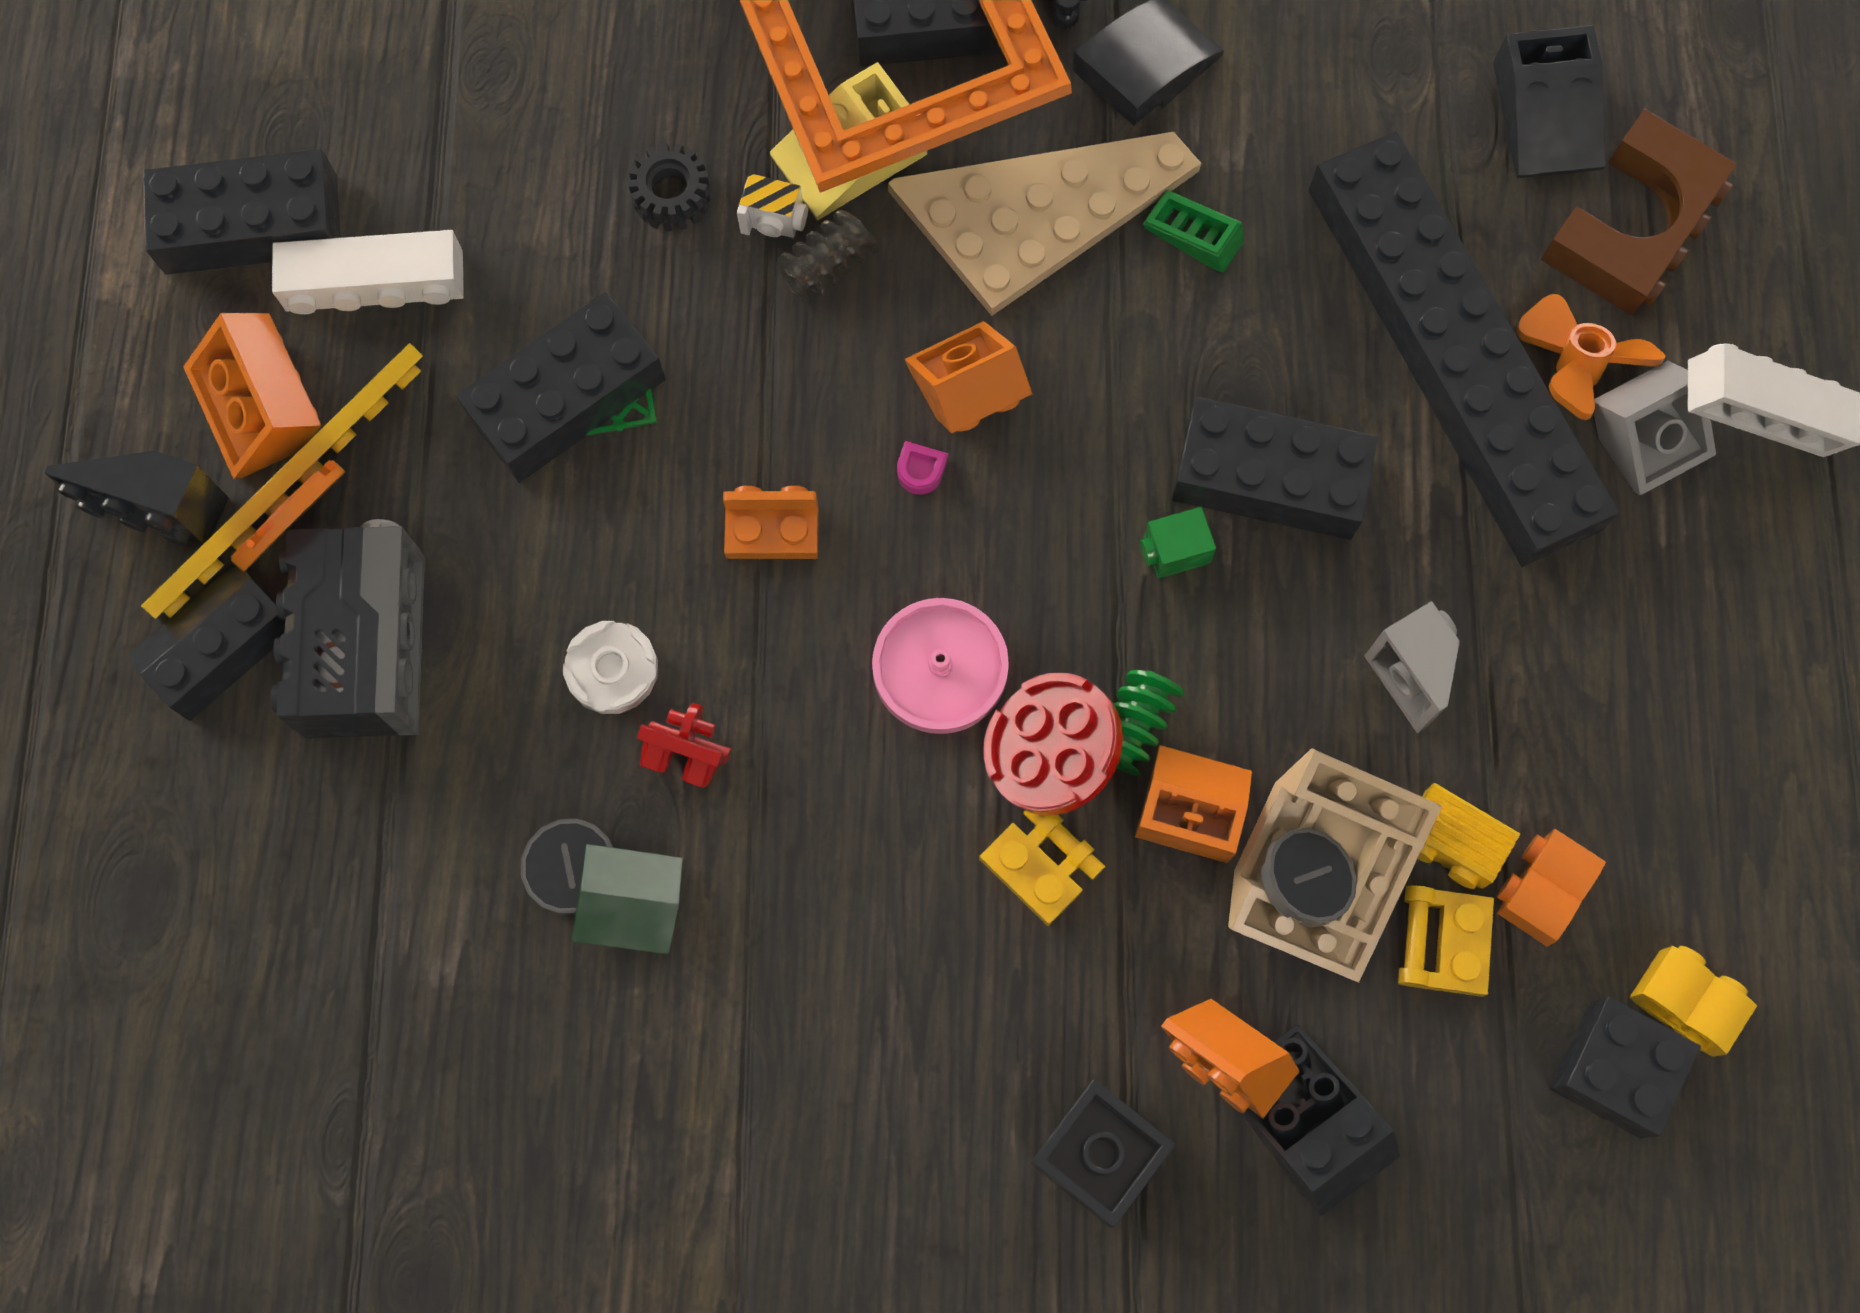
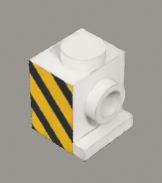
(771, 207)

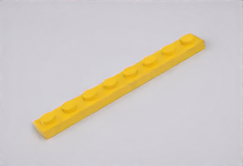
(271, 496)

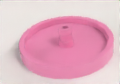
(940, 665)

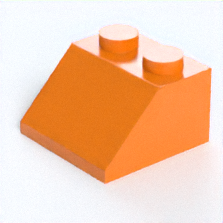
(970, 377)

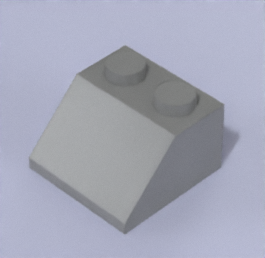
(1650, 428)
(1417, 663)

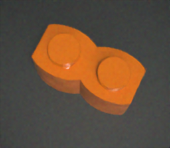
(1549, 887)

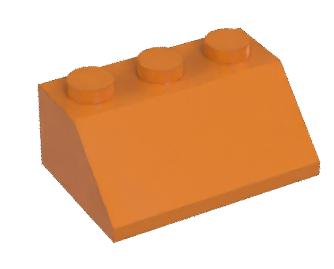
(250, 392)

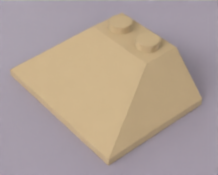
(1376, 826)

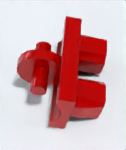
(663, 741)

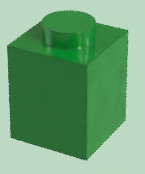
(1178, 543)

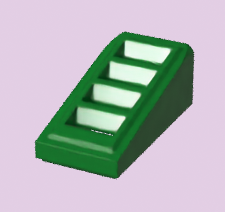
(1210, 251)

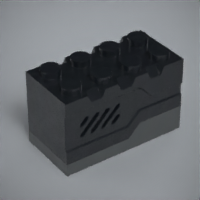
(350, 631)

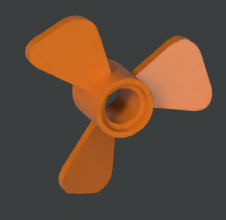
(1583, 352)

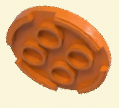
(287, 515)

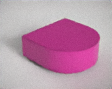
(920, 468)

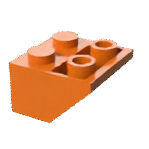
(1195, 804)
(1231, 1055)

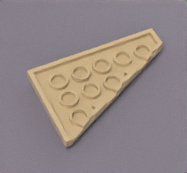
(1031, 215)

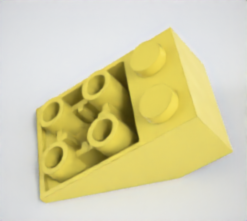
(855, 102)

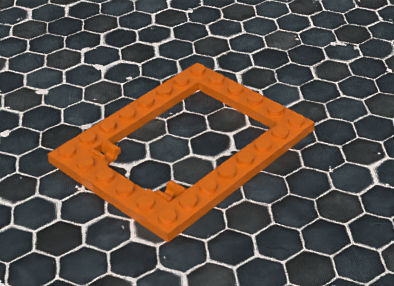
(844, 155)

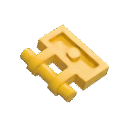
(1035, 876)

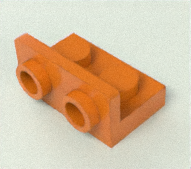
(771, 523)

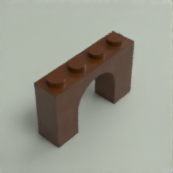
(1629, 267)

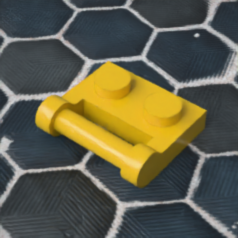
(1461, 941)

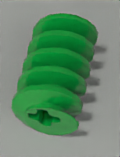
(1139, 711)

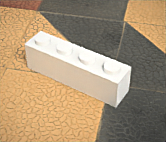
(367, 271)
(1773, 400)

